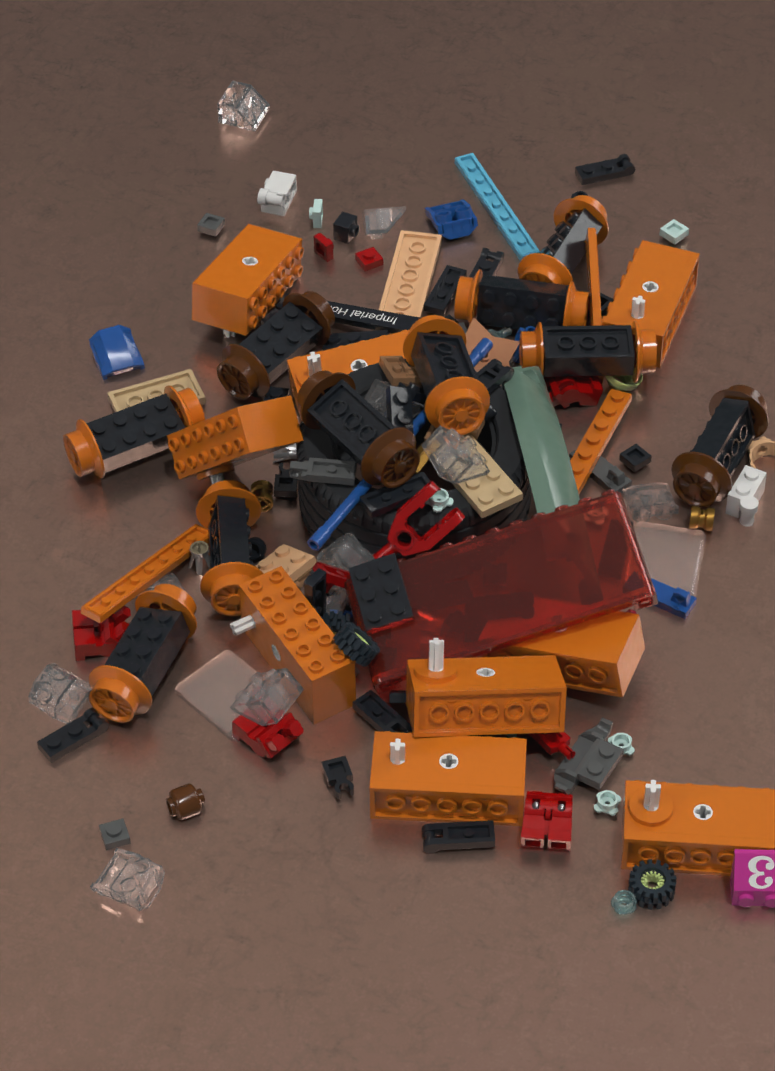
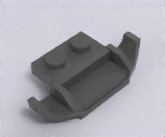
(592, 762)

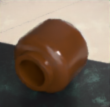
(185, 801)

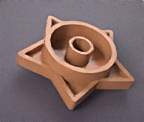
(502, 348)

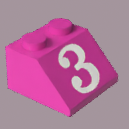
(753, 878)

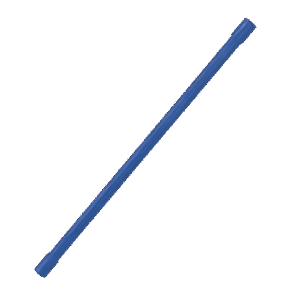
(324, 532)

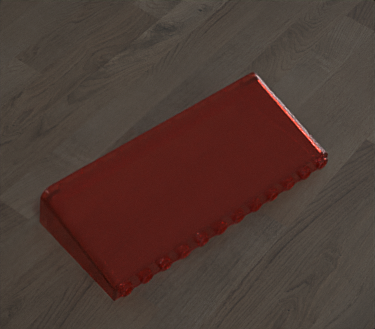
(514, 585)

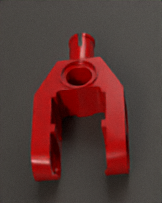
(417, 542)

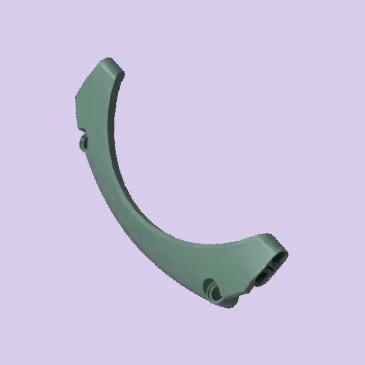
(541, 440)

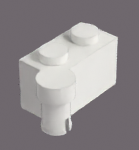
(277, 193)
(745, 494)

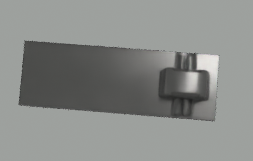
(608, 476)

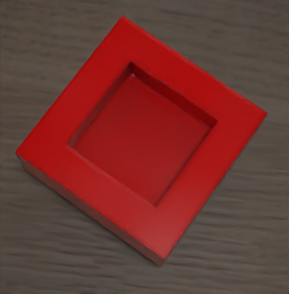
(323, 247)
(369, 259)

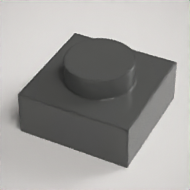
(211, 224)
(114, 834)

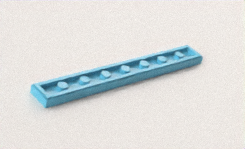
(496, 205)

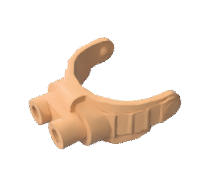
(760, 448)

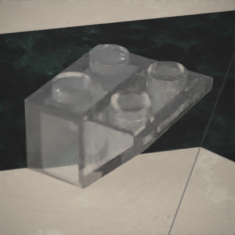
(242, 106)
(454, 456)
(267, 696)

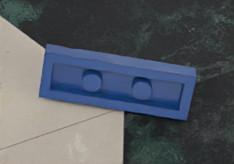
(674, 600)

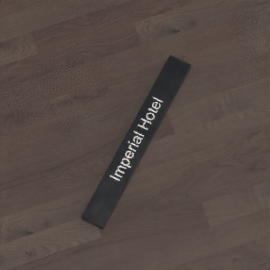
(367, 317)

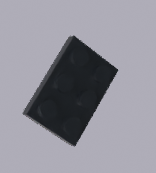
(381, 594)

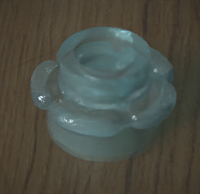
(626, 897)

